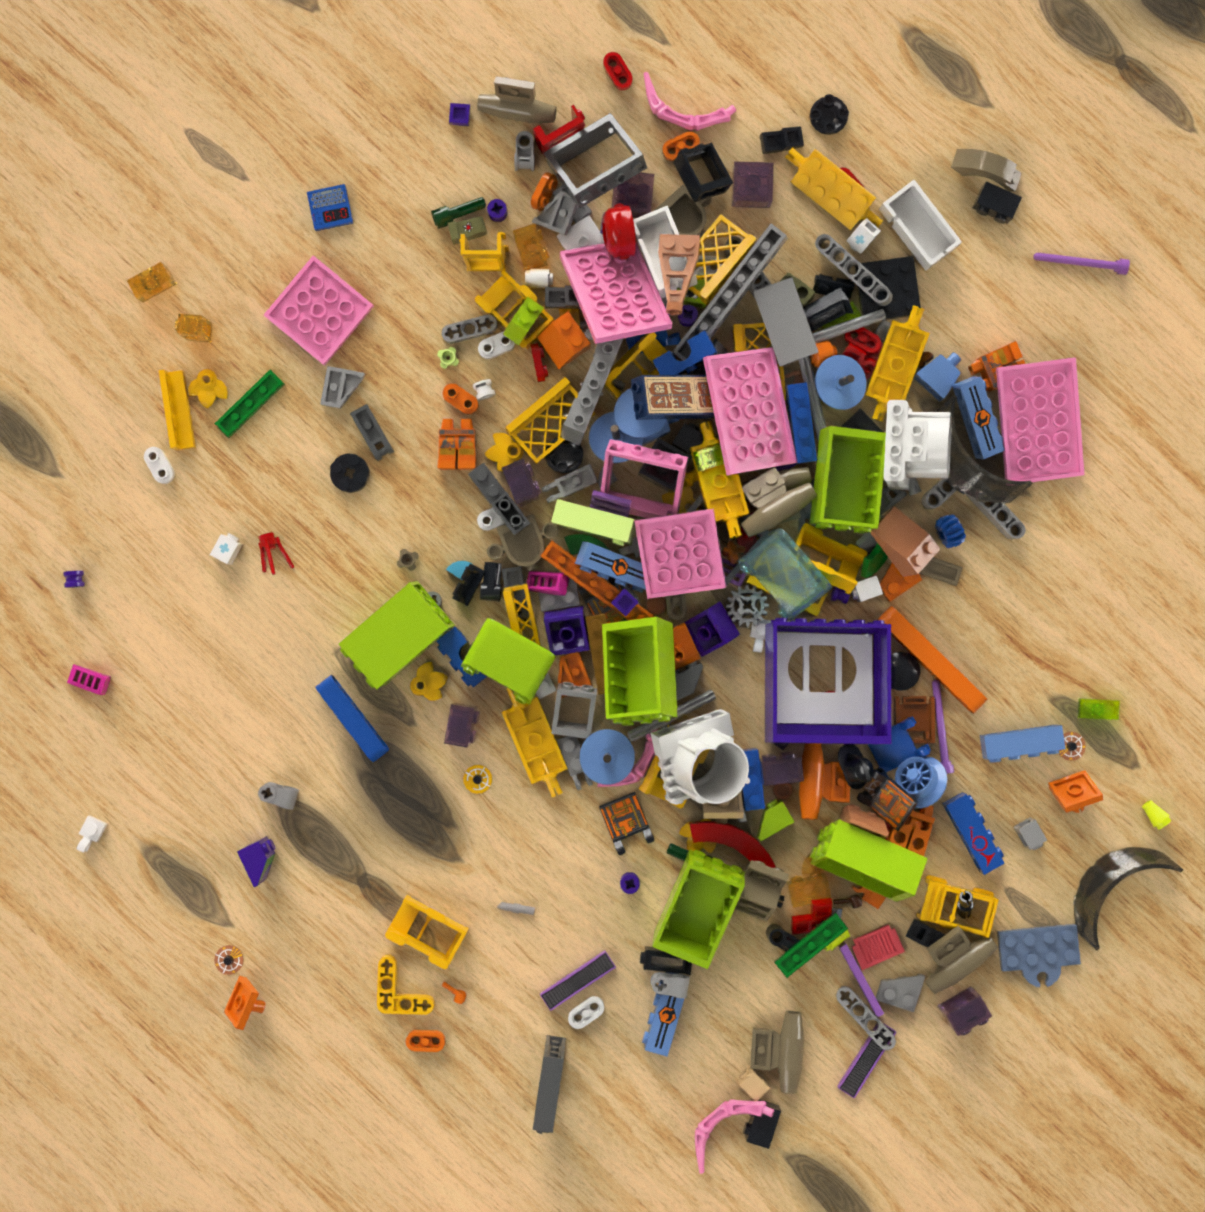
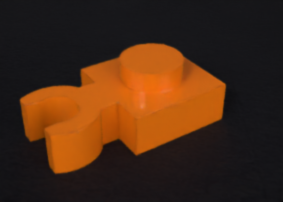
(870, 897)

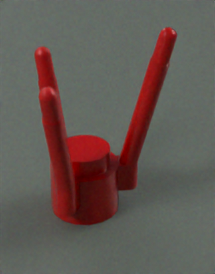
(268, 543)

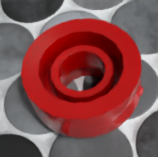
(619, 231)

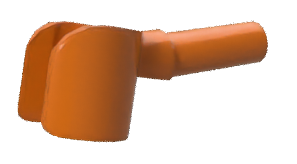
(460, 995)

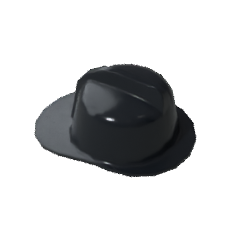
(854, 766)

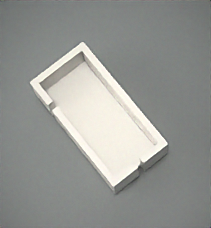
(920, 225)
(647, 234)

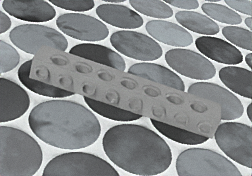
(734, 288)

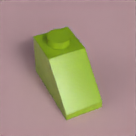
(773, 819)

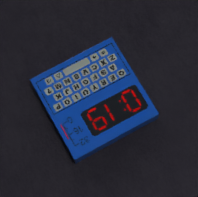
(330, 207)

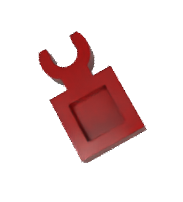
(859, 356)

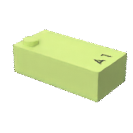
(594, 522)

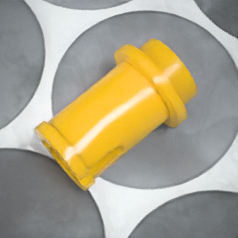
(690, 478)

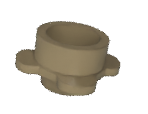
(404, 554)

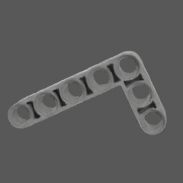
(990, 512)

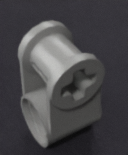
(524, 155)
(282, 795)
(674, 984)

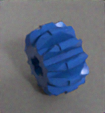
(950, 531)

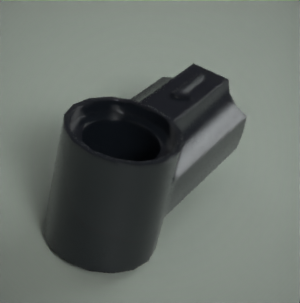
(491, 584)
(784, 941)

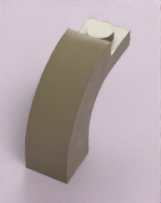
(988, 165)

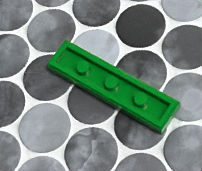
(249, 403)
(811, 945)

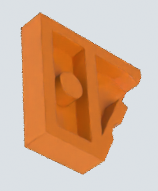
(894, 584)
(573, 670)

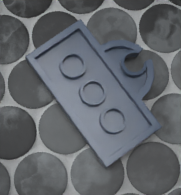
(1039, 951)

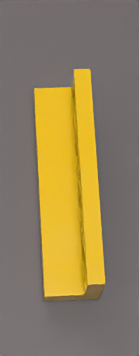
(177, 410)
(512, 611)

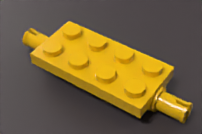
(832, 189)
(897, 362)
(719, 490)
(535, 742)

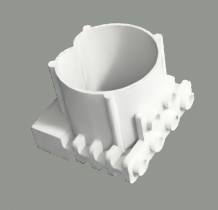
(915, 445)
(679, 748)

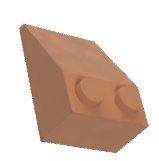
(904, 542)
(867, 821)

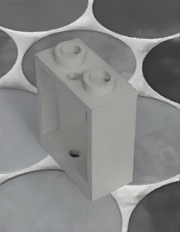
(570, 728)

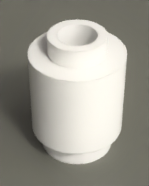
(538, 278)

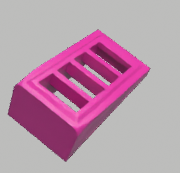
(558, 587)
(103, 684)

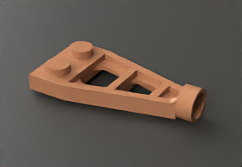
(677, 246)

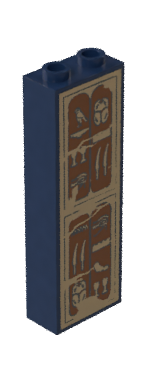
(671, 397)

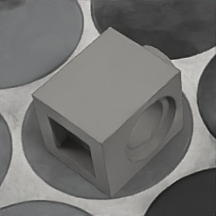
(1030, 834)

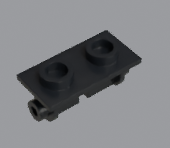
(825, 285)
(464, 592)

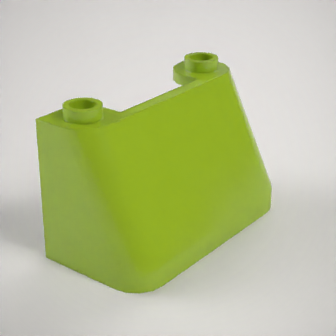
(508, 660)

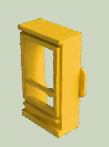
(485, 259)
(499, 292)
(649, 346)
(849, 556)
(654, 785)
(935, 899)
(404, 919)

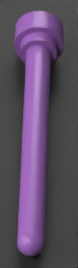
(1120, 266)
(941, 728)

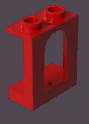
(543, 141)

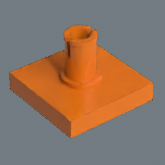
(684, 647)
(1075, 792)
(242, 1002)

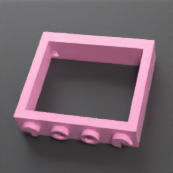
(641, 506)

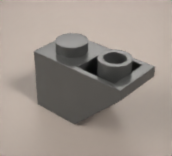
(687, 679)

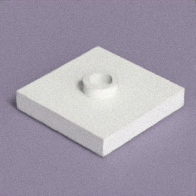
(581, 235)

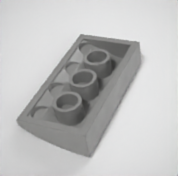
(785, 322)

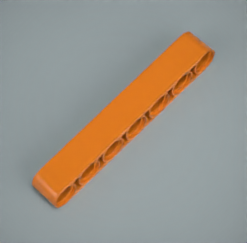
(933, 660)

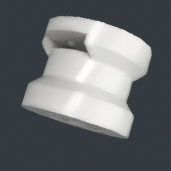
(484, 389)

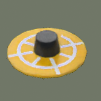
(477, 779)

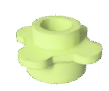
(448, 352)

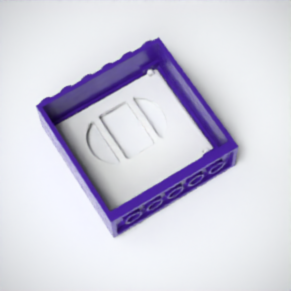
(863, 703)

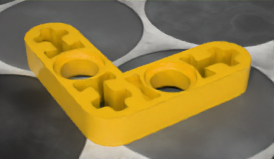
(395, 999)

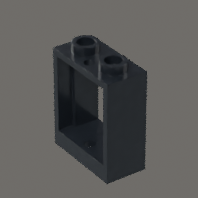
(721, 177)

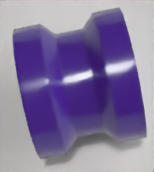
(497, 215)
(688, 319)
(73, 579)
(839, 594)
(631, 879)

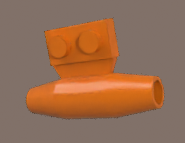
(819, 782)

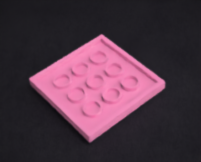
(318, 310)
(680, 553)

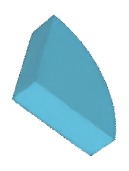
(457, 568)

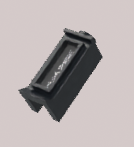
(827, 309)
(661, 961)

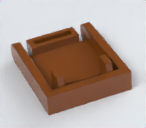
(921, 711)

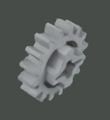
(753, 599)

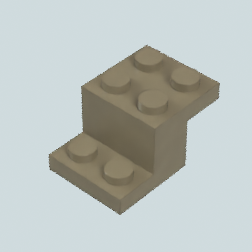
(761, 890)

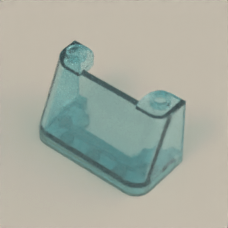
(785, 573)

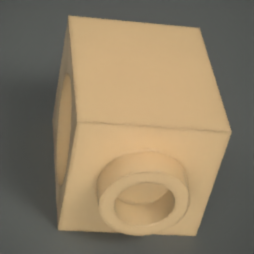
(753, 1083)

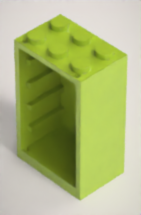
(848, 479)
(396, 635)
(639, 671)
(868, 860)
(699, 908)

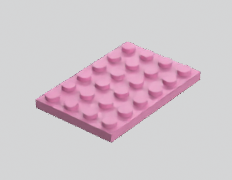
(614, 293)
(749, 410)
(1040, 420)

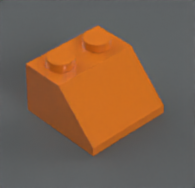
(564, 340)

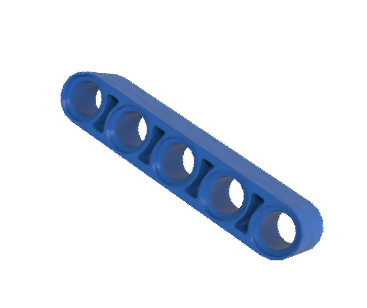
(352, 718)

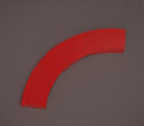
(733, 837)

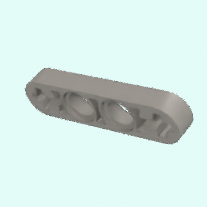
(865, 1018)

